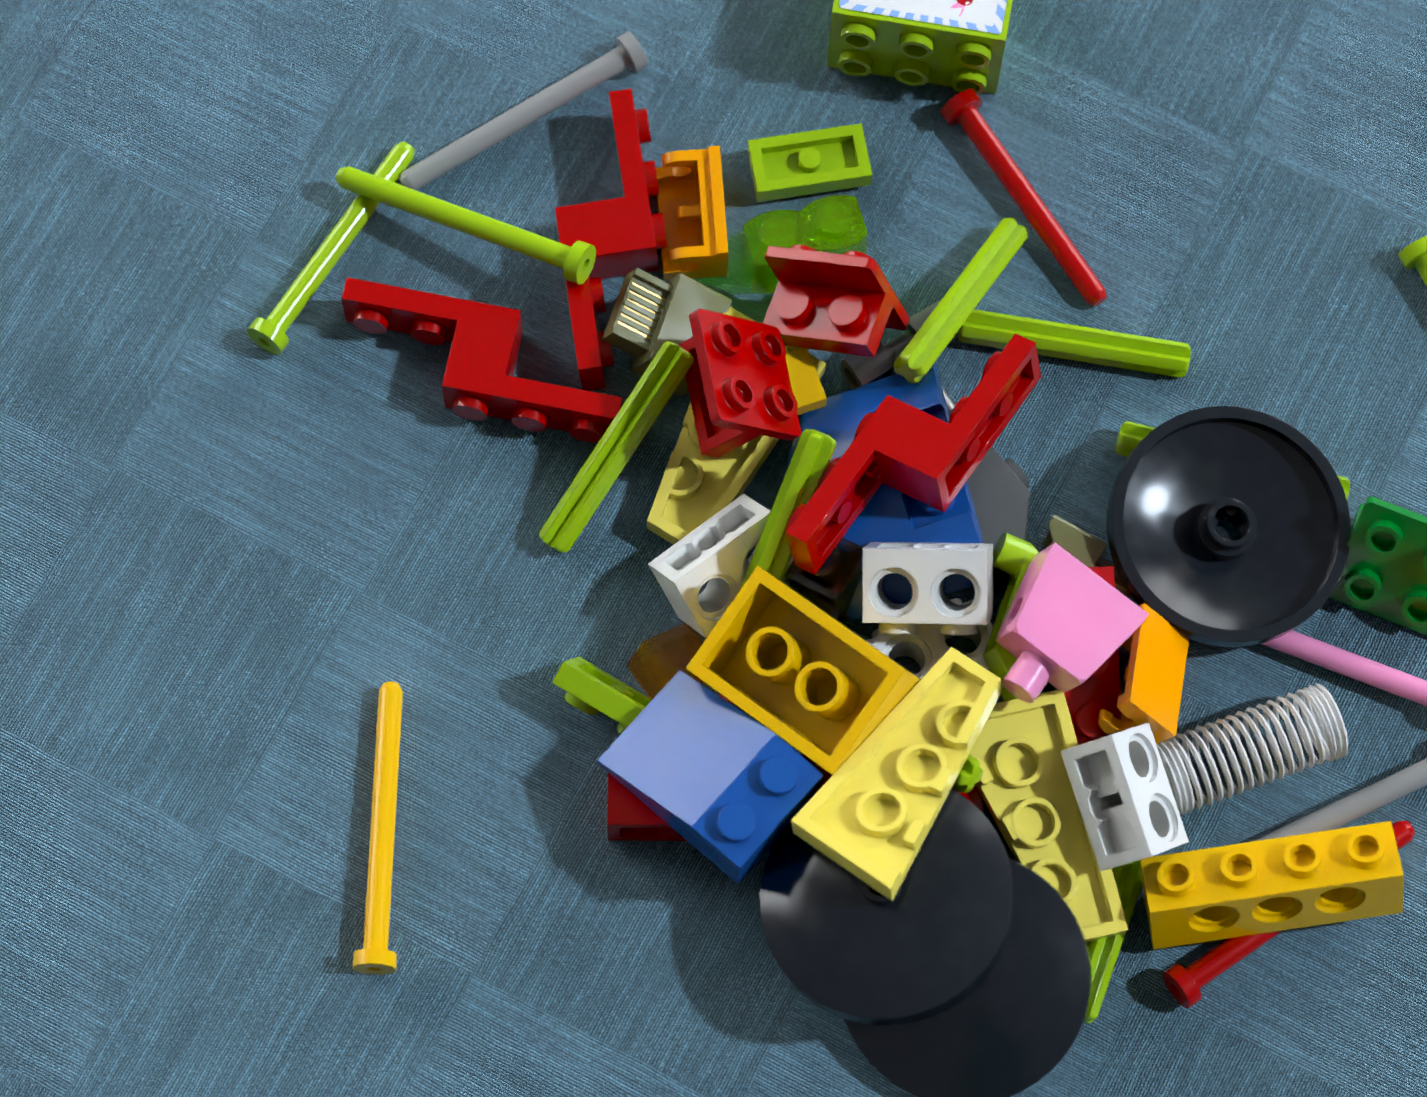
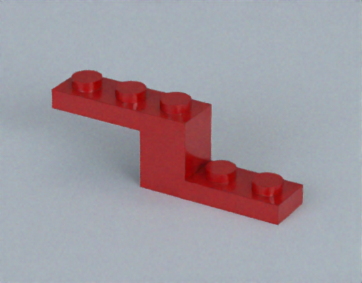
(621, 232)
(480, 360)
(913, 453)

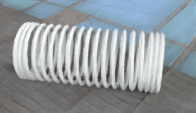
(1321, 725)

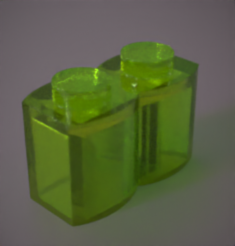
(825, 225)

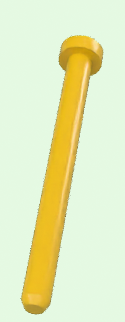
(375, 956)

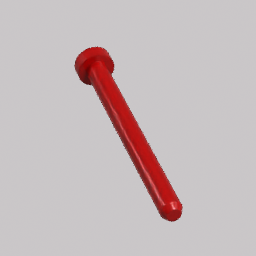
(963, 110)

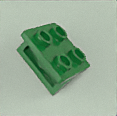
(1387, 565)

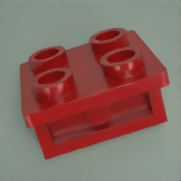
(831, 300)
(738, 382)

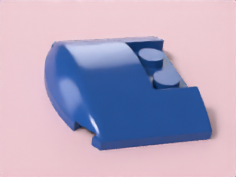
(890, 513)

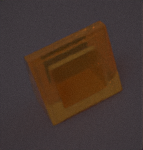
(663, 657)

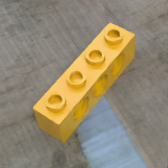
(1272, 885)

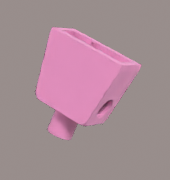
(1063, 624)

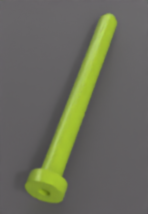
(270, 332)

